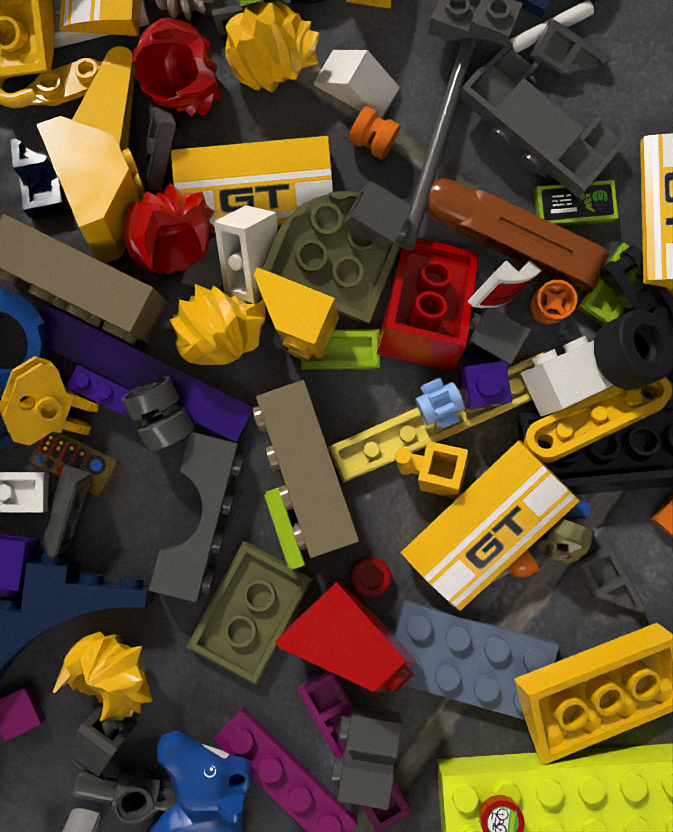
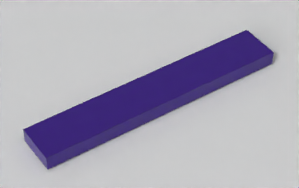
(133, 368)

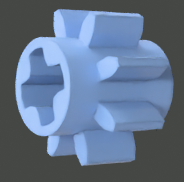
(439, 403)

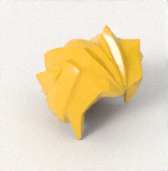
(269, 45)
(216, 327)
(110, 672)

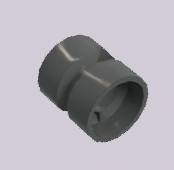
(168, 423)

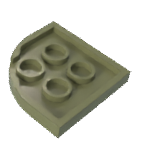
(330, 257)

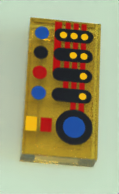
(62, 449)

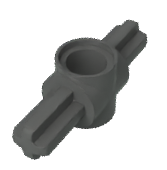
(114, 792)

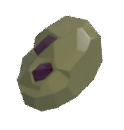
(566, 541)

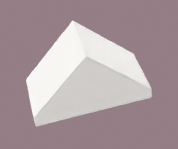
(357, 80)

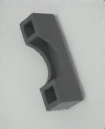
(185, 568)

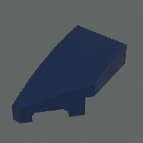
(38, 181)

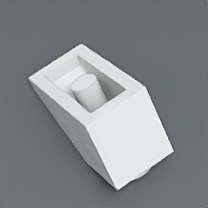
(242, 247)

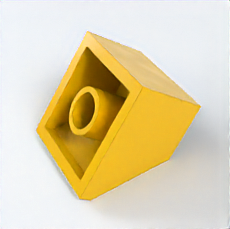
(298, 314)

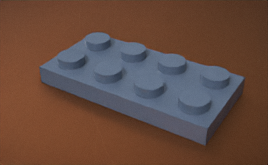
(469, 657)

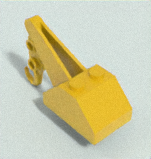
(93, 146)

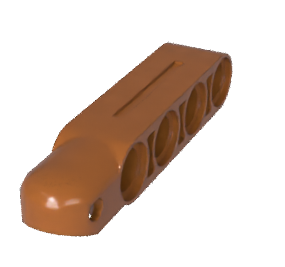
(517, 233)

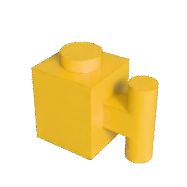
(439, 470)

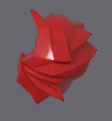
(176, 67)
(168, 230)

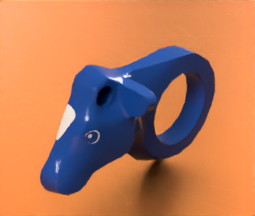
(205, 785)

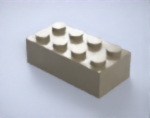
(78, 283)
(306, 468)

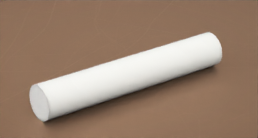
(565, 18)

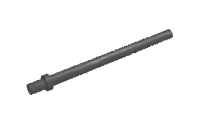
(439, 139)

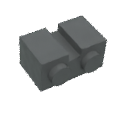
(368, 756)

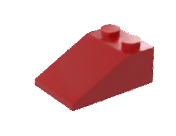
(429, 305)

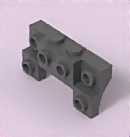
(475, 19)
(535, 126)

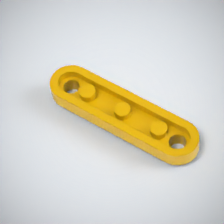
(594, 419)

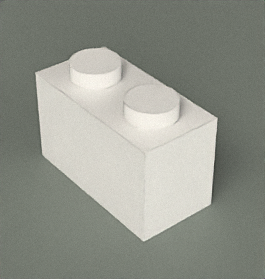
(564, 378)

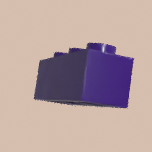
(98, 389)

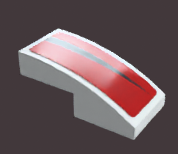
(504, 285)

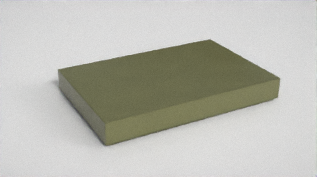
(249, 612)

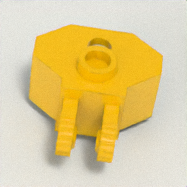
(45, 406)

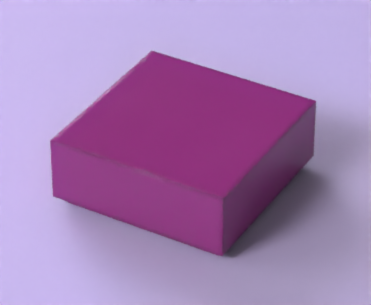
(19, 713)

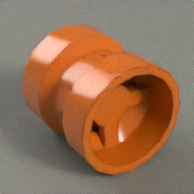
(374, 132)
(559, 297)

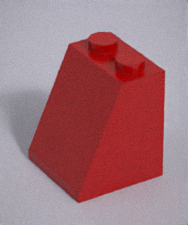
(350, 642)

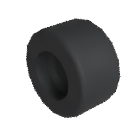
(634, 350)

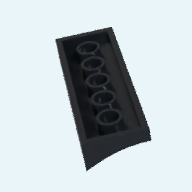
(622, 461)

